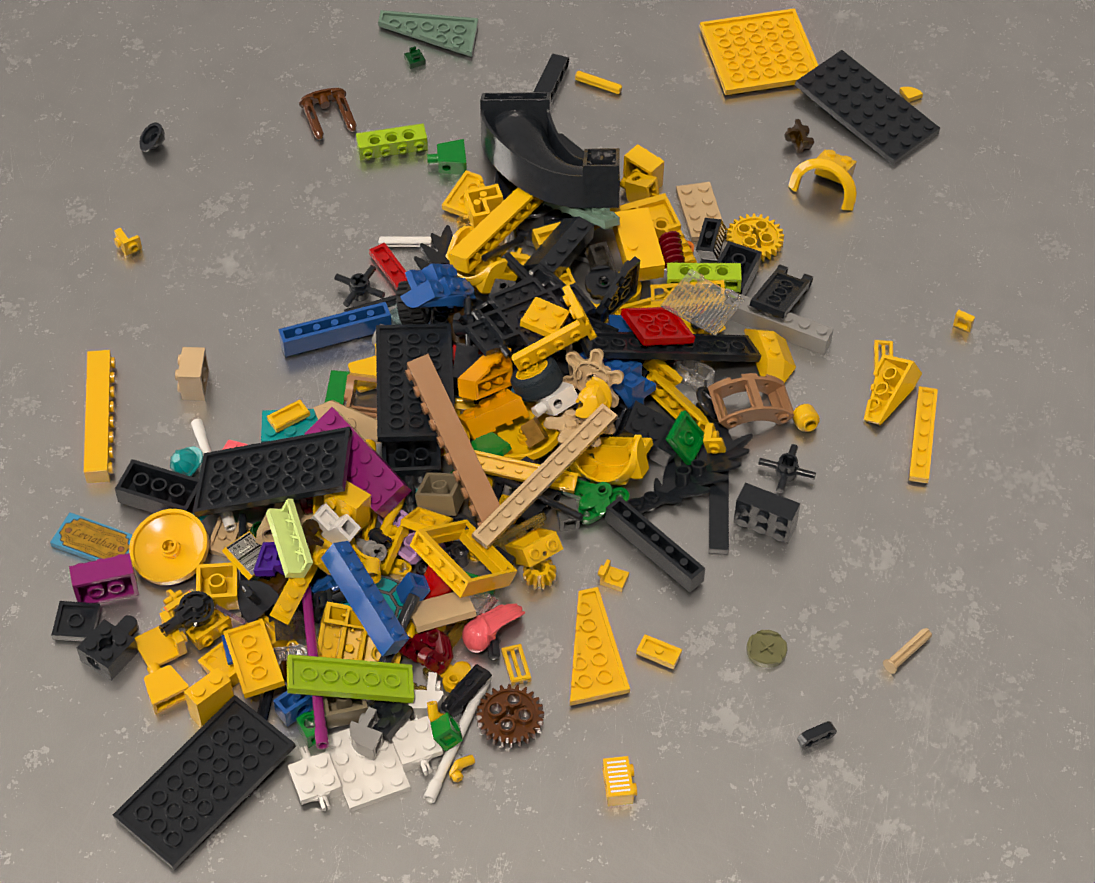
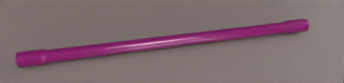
(321, 731)

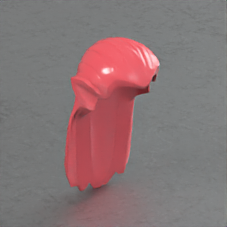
(483, 628)

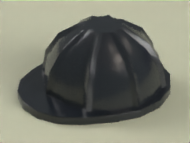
(152, 137)

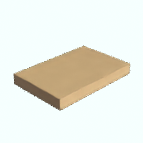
(442, 611)

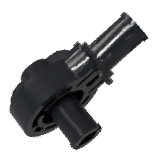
(190, 612)

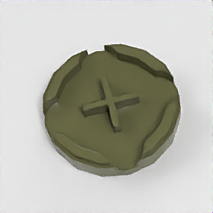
(766, 648)

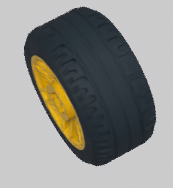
(537, 380)

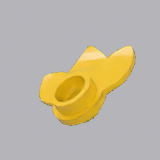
(454, 674)

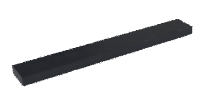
(719, 509)

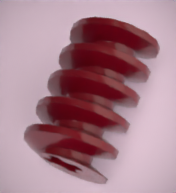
(671, 247)

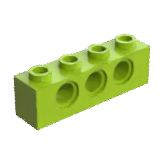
(391, 141)
(711, 271)

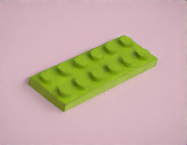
(350, 678)

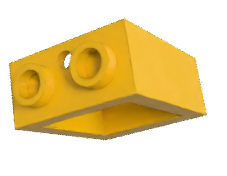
(530, 547)

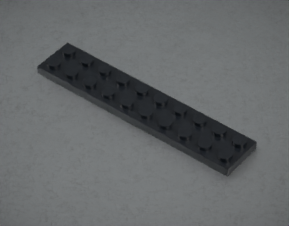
(705, 347)

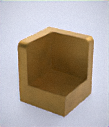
(534, 432)

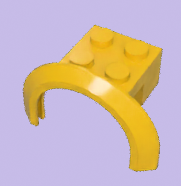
(833, 167)

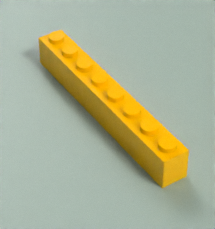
(493, 230)
(99, 416)

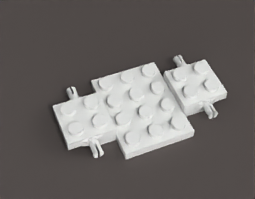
(359, 778)

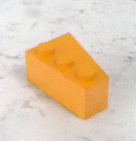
(486, 376)
(493, 412)

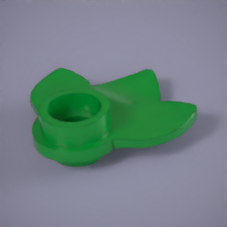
(593, 498)

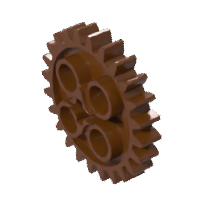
(510, 715)

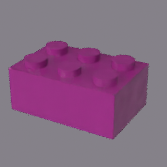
(104, 579)

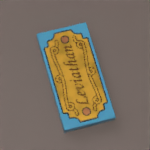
(90, 538)

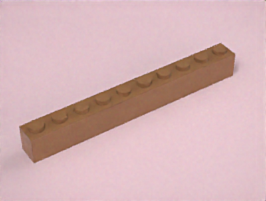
(452, 437)

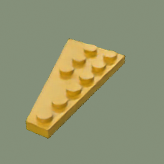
(596, 659)

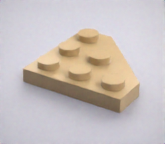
(364, 424)

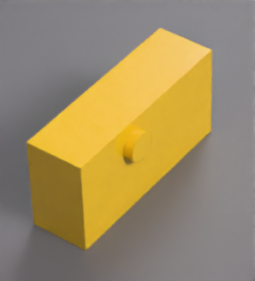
(638, 238)

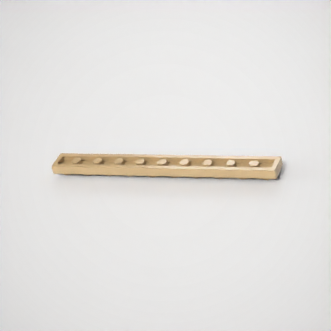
(544, 476)

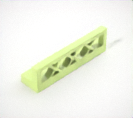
(290, 540)

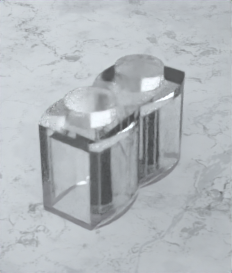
(695, 373)

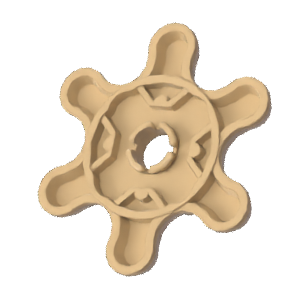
(594, 365)
(569, 423)

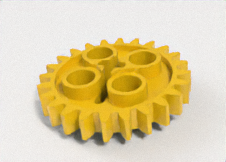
(753, 229)

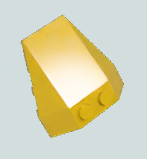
(344, 636)

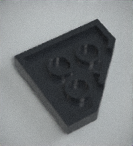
(620, 290)

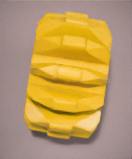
(540, 574)

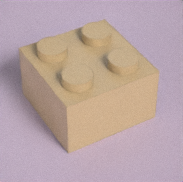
(192, 373)

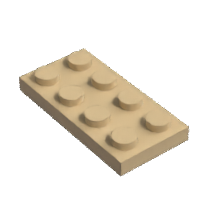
(697, 203)

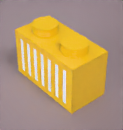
(618, 781)

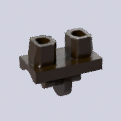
(798, 136)
(310, 528)

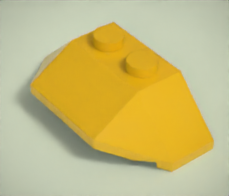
(774, 352)

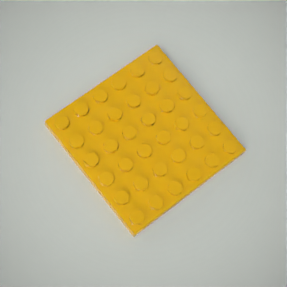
(758, 50)

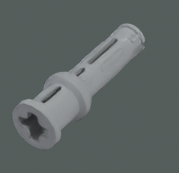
(371, 548)

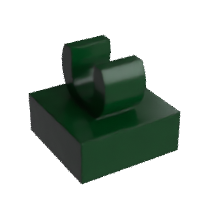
(414, 58)

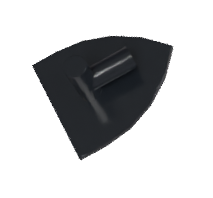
(255, 599)

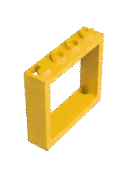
(426, 546)

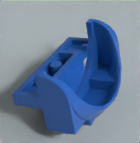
(437, 287)
(634, 385)

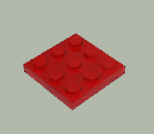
(657, 326)

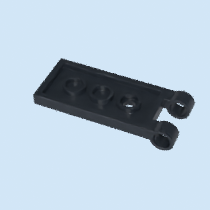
(780, 292)

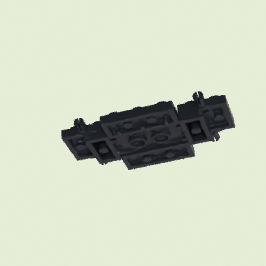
(502, 328)

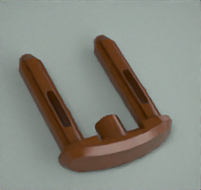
(322, 97)

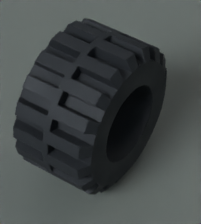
(407, 314)

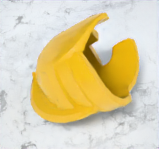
(592, 397)

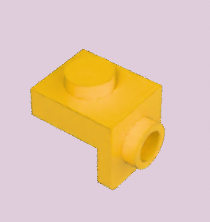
(127, 245)

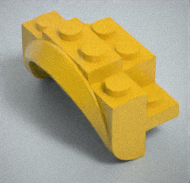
(485, 273)
(614, 460)

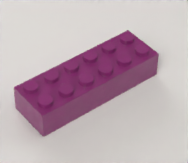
(366, 467)

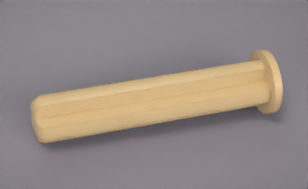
(907, 650)

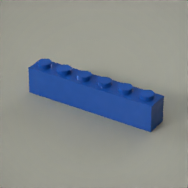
(333, 329)
(365, 598)

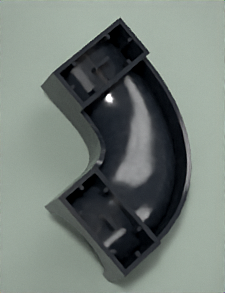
(531, 154)

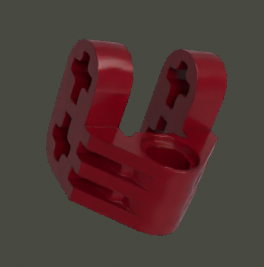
(438, 659)

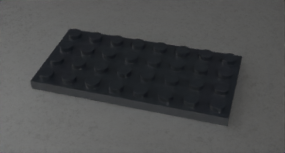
(867, 107)
(398, 408)
(273, 472)
(204, 781)

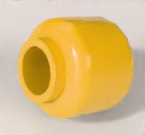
(806, 417)

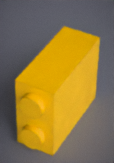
(208, 696)

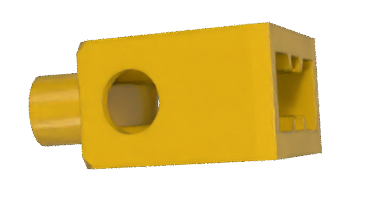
(640, 186)
(164, 687)

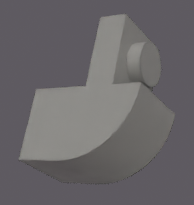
(364, 738)

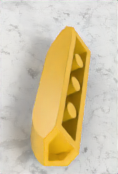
(674, 401)

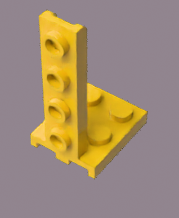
(558, 339)

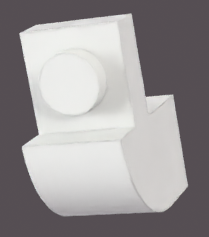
(334, 527)
(421, 697)

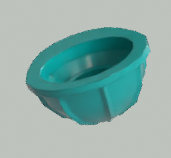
(186, 460)

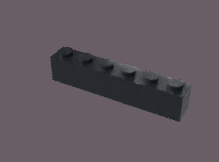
(655, 544)

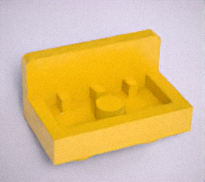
(206, 634)

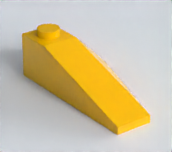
(892, 384)

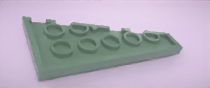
(441, 30)
(598, 216)

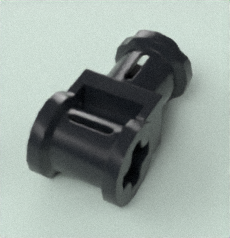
(327, 595)

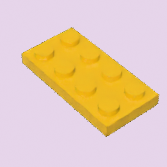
(254, 658)

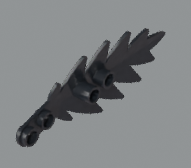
(437, 256)
(687, 479)

